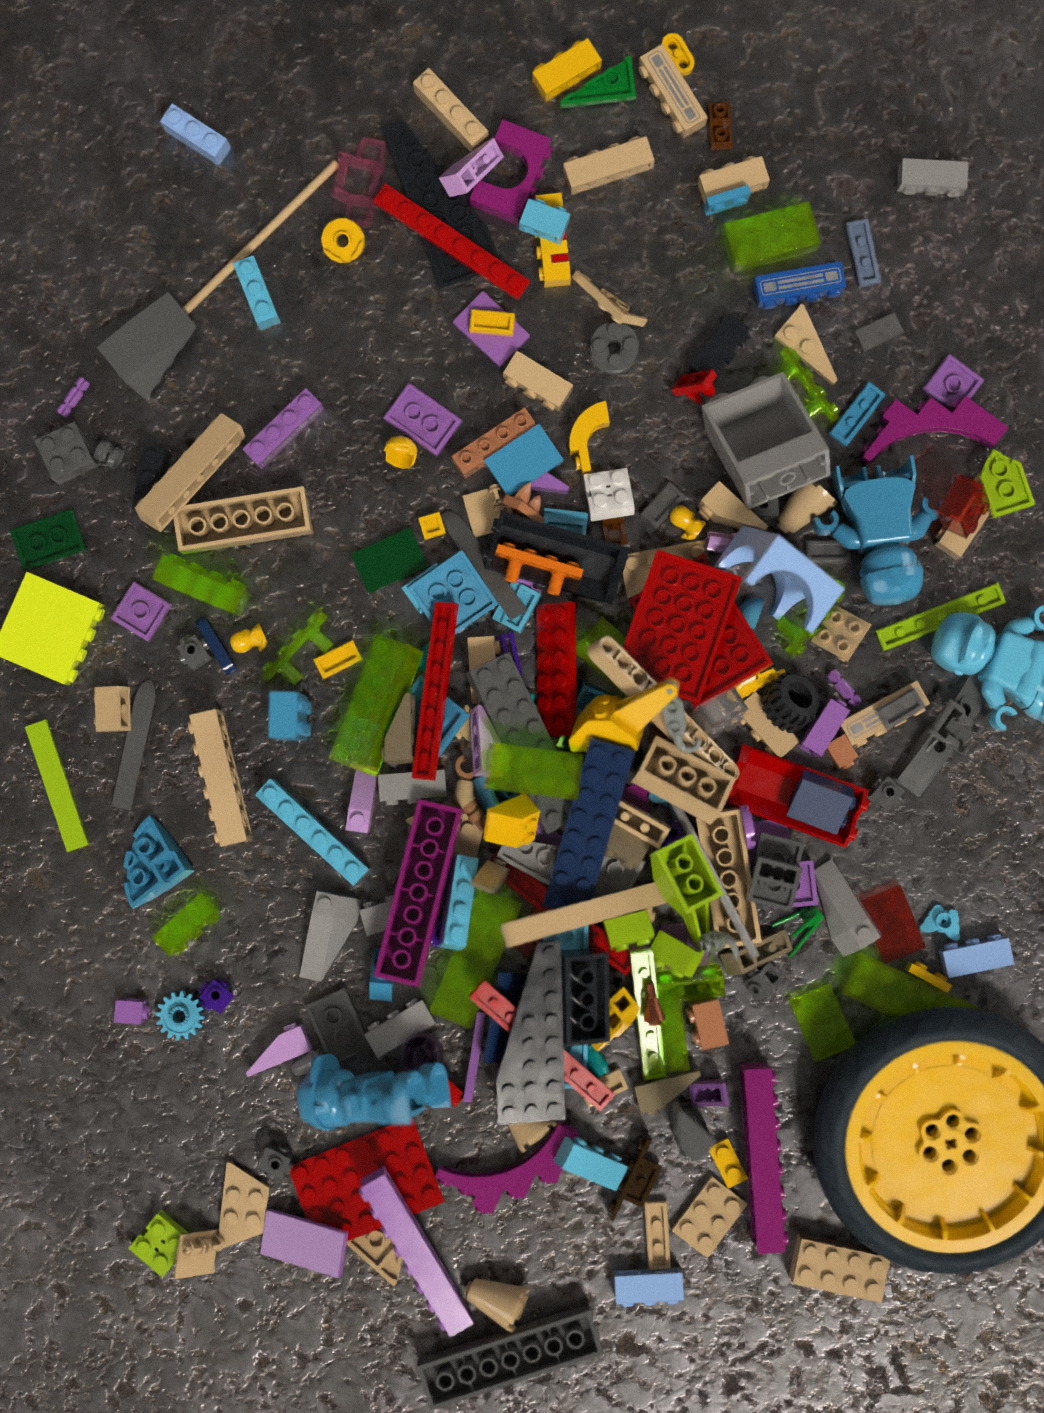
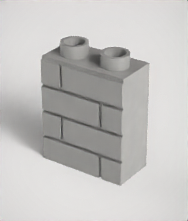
(766, 439)

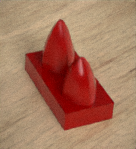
(694, 383)

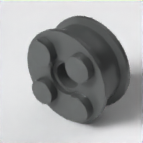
(618, 334)

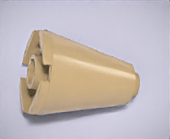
(804, 506)
(530, 1132)
(498, 1300)

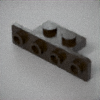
(639, 1180)

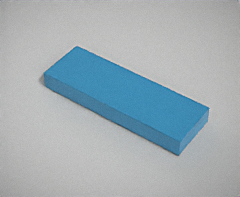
(857, 414)

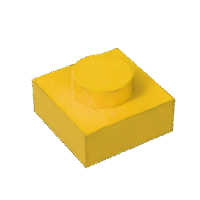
(432, 526)

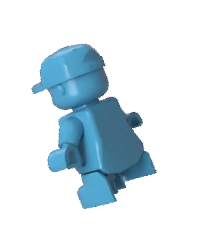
(882, 530)
(336, 1098)

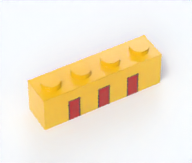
(554, 257)

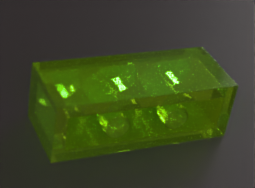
(187, 924)
(704, 984)
(674, 1038)

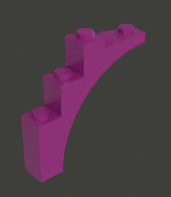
(966, 420)
(515, 1179)

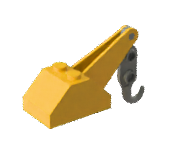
(624, 719)

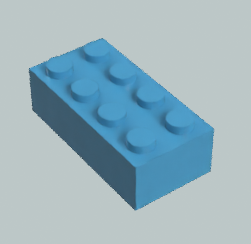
(289, 716)

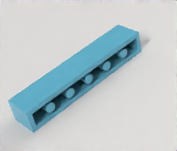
(312, 831)

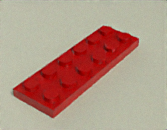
(556, 667)

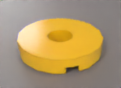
(330, 240)

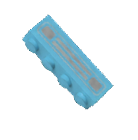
(458, 903)

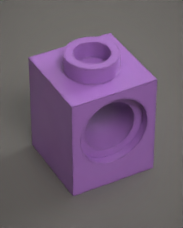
(131, 1011)

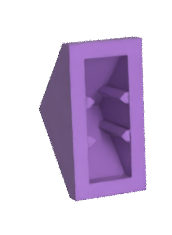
(709, 1093)

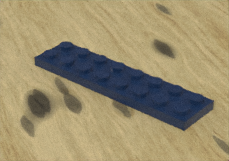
(589, 824)

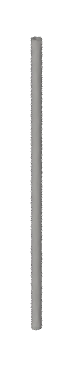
(726, 901)

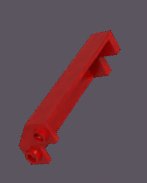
(768, 784)

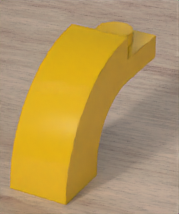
(586, 424)
(622, 1014)

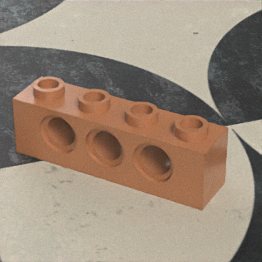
(473, 455)

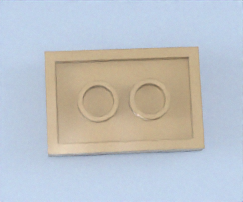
(709, 1216)

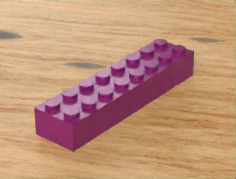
(419, 893)
(762, 1157)

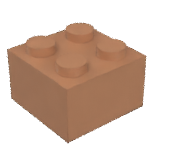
(708, 1023)

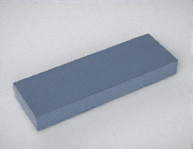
(863, 252)

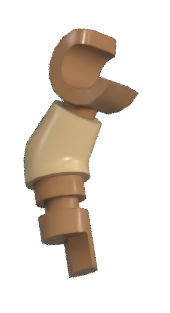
(465, 798)

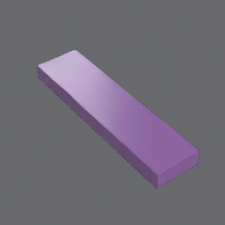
(474, 1057)

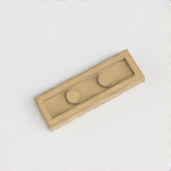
(657, 1234)

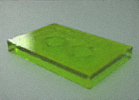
(821, 1022)

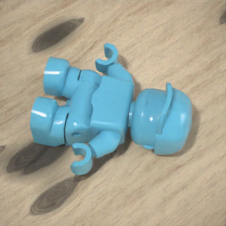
(1004, 660)

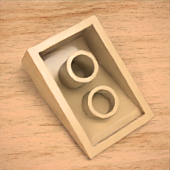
(727, 510)

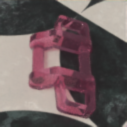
(356, 162)

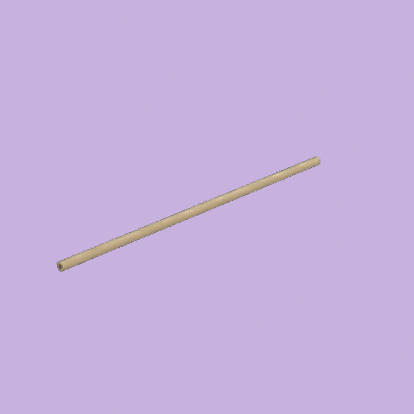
(261, 236)

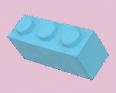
(256, 292)
(591, 1162)

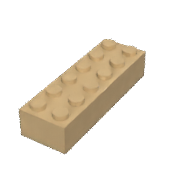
(243, 520)
(220, 777)
(728, 853)

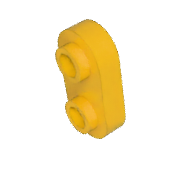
(680, 54)

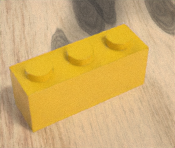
(566, 69)

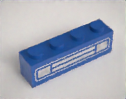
(799, 284)

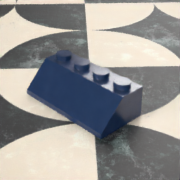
(510, 986)

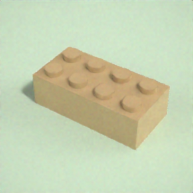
(683, 780)
(838, 1267)

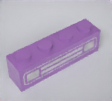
(283, 429)

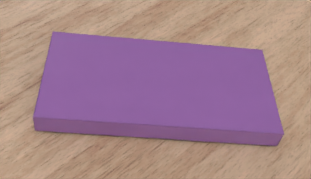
(304, 1243)

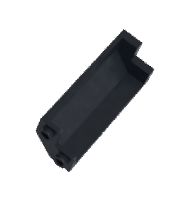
(600, 559)

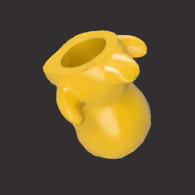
(685, 519)
(247, 639)

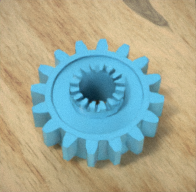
(168, 1016)

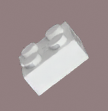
(609, 494)

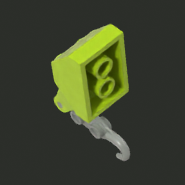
(688, 887)

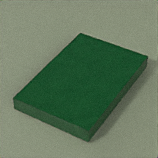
(48, 540)
(389, 560)

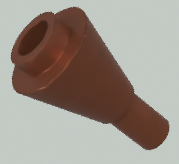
(653, 1011)

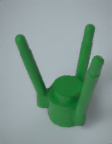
(811, 919)

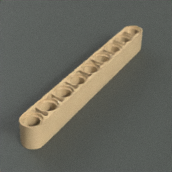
(633, 679)
(581, 914)

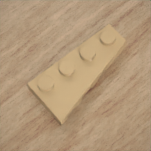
(639, 564)

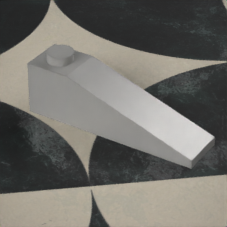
(846, 917)
(329, 928)

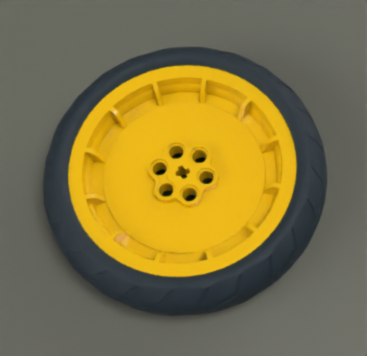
(875, 1137)

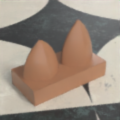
(522, 506)

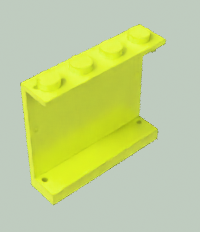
(49, 629)

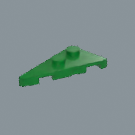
(612, 86)

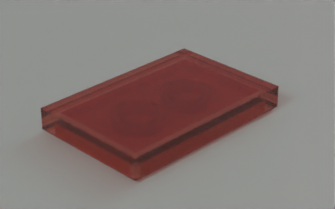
(896, 923)

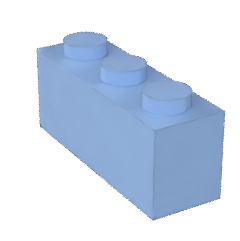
(195, 134)
(975, 956)
(648, 1286)

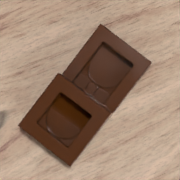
(614, 530)

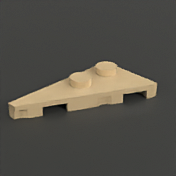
(609, 302)
(801, 336)

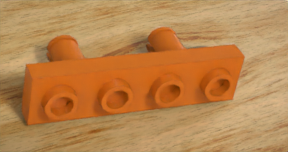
(549, 563)

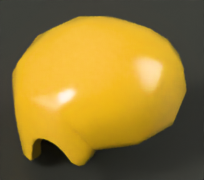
(400, 452)

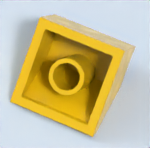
(512, 822)

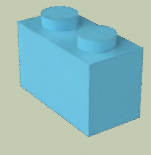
(544, 221)

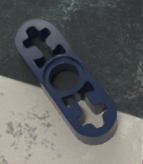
(216, 645)

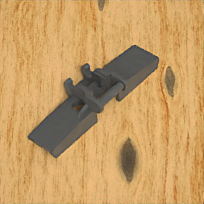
(951, 728)

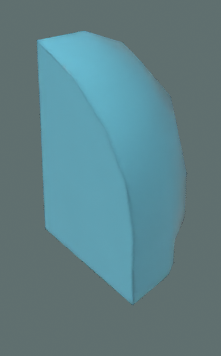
(751, 610)

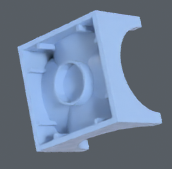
(793, 573)

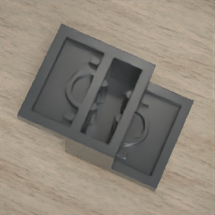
(775, 871)

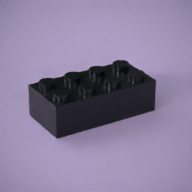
(585, 996)

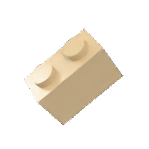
(112, 709)

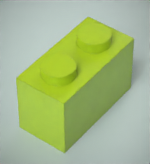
(628, 930)
(675, 954)

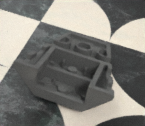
(145, 342)

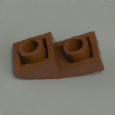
(720, 125)

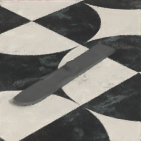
(474, 551)
(134, 746)

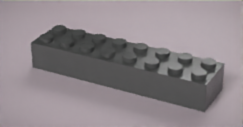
(517, 723)
(509, 1356)

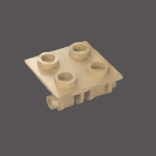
(484, 507)
(841, 633)
(197, 1253)

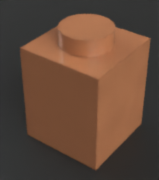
(841, 752)

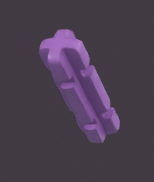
(73, 396)
(844, 688)

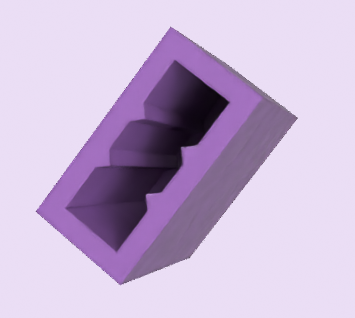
(823, 728)

